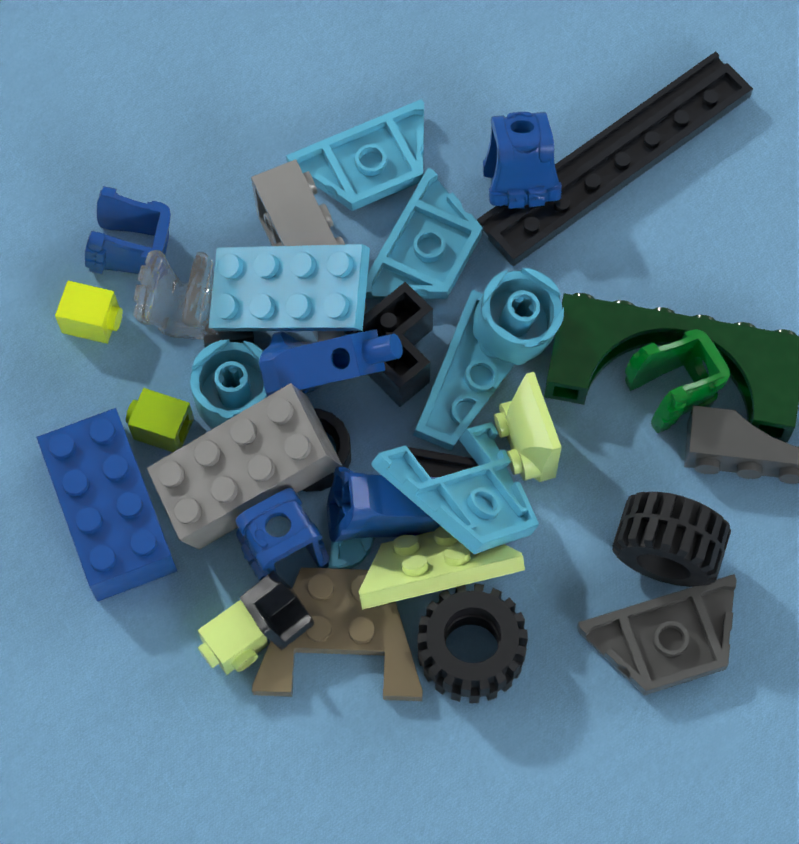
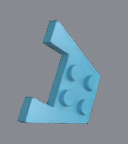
(473, 505)

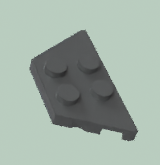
(668, 636)

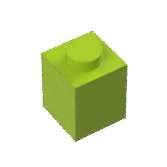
(159, 420)

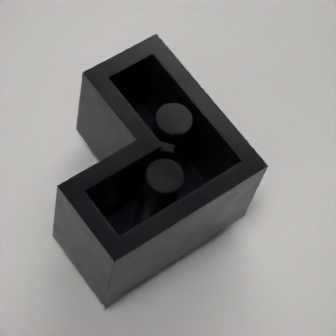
(410, 319)

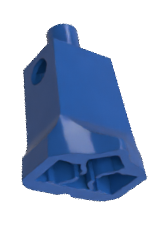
(325, 361)
(372, 507)

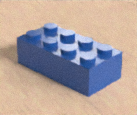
(106, 505)

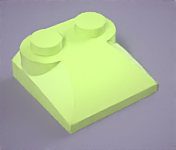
(529, 432)

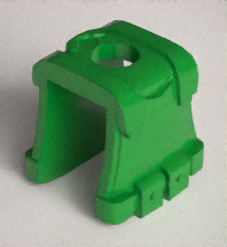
(688, 352)

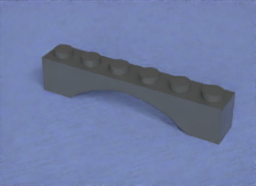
(729, 443)

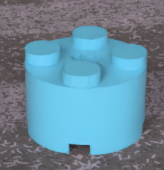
(512, 336)
(224, 366)

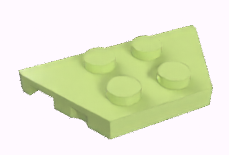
(431, 564)

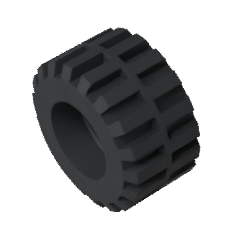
(671, 539)
(477, 609)

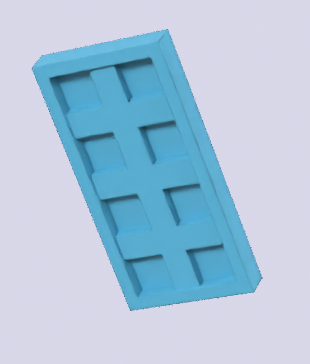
(290, 288)

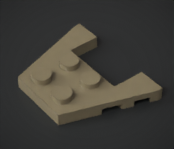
(342, 628)

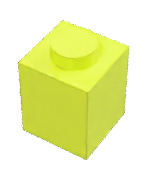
(88, 312)

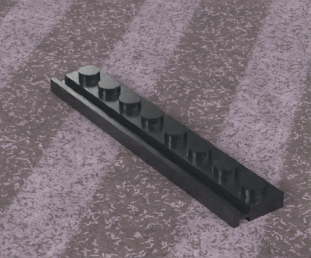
(620, 155)

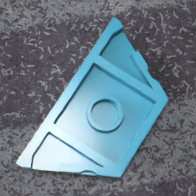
(368, 158)
(426, 244)

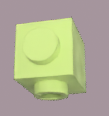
(232, 639)

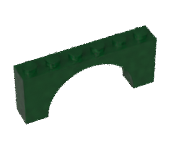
(598, 331)

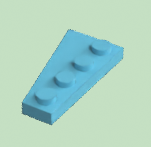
(462, 384)

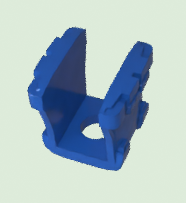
(521, 161)
(128, 215)
(263, 549)

